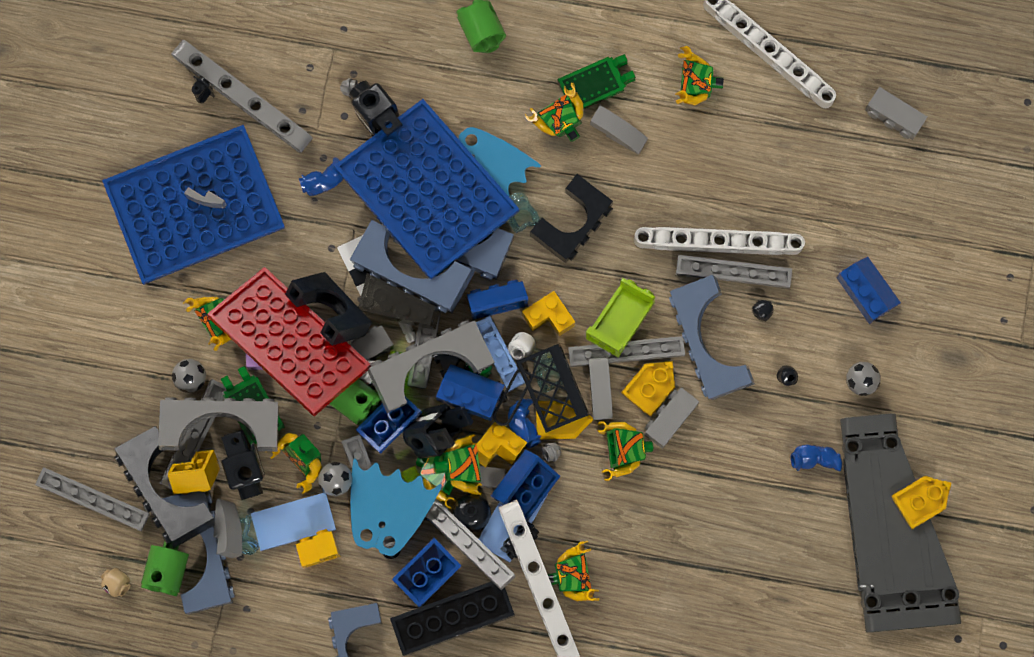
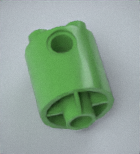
(481, 26)
(357, 402)
(164, 569)

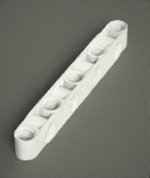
(780, 59)
(734, 241)
(538, 580)

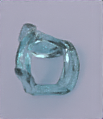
(523, 203)
(545, 359)
(249, 544)

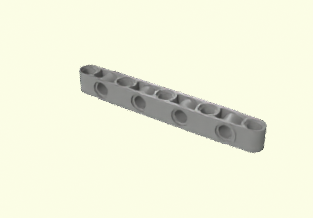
(242, 96)

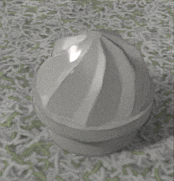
(347, 85)
(551, 452)

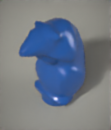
(318, 182)
(522, 426)
(809, 455)

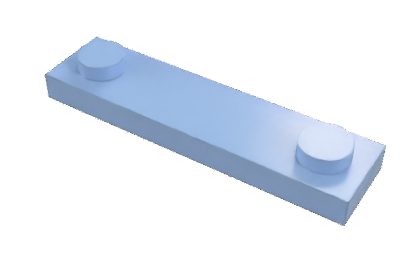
(503, 360)

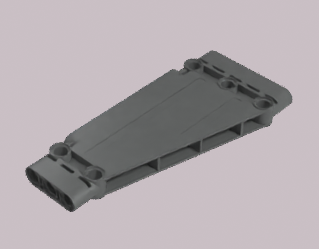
(887, 552)

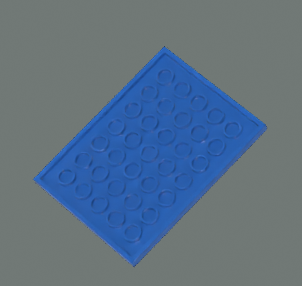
(427, 189)
(173, 232)

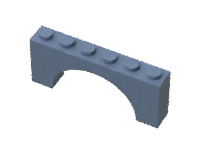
(488, 256)
(441, 290)
(691, 304)
(213, 587)

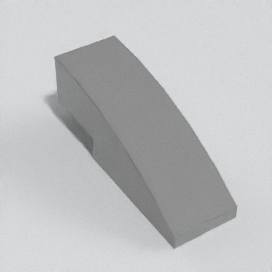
(618, 130)
(600, 388)
(227, 529)

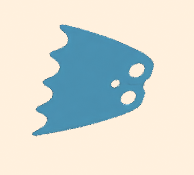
(498, 158)
(388, 500)

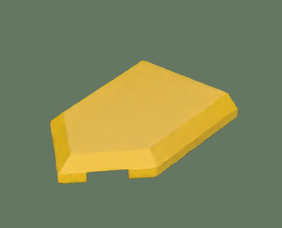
(651, 386)
(568, 431)
(922, 500)

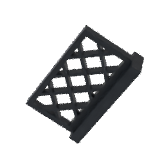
(569, 385)

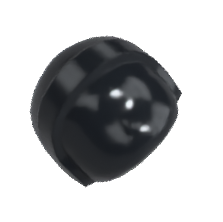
(763, 310)
(787, 375)

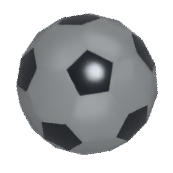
(189, 375)
(863, 378)
(335, 479)

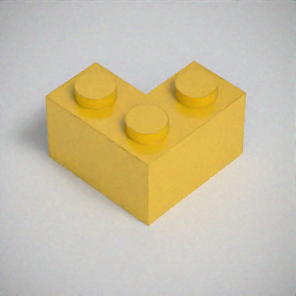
(549, 309)
(499, 441)
(194, 475)
(319, 549)

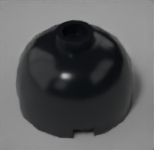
(472, 511)

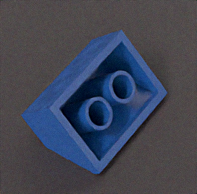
(868, 289)
(497, 299)
(470, 390)
(383, 428)
(527, 483)
(426, 572)

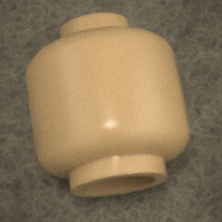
(115, 582)

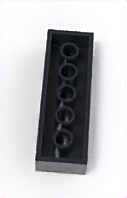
(451, 618)

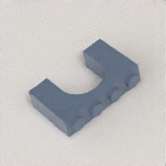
(348, 620)

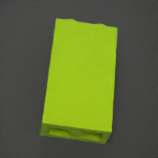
(621, 317)

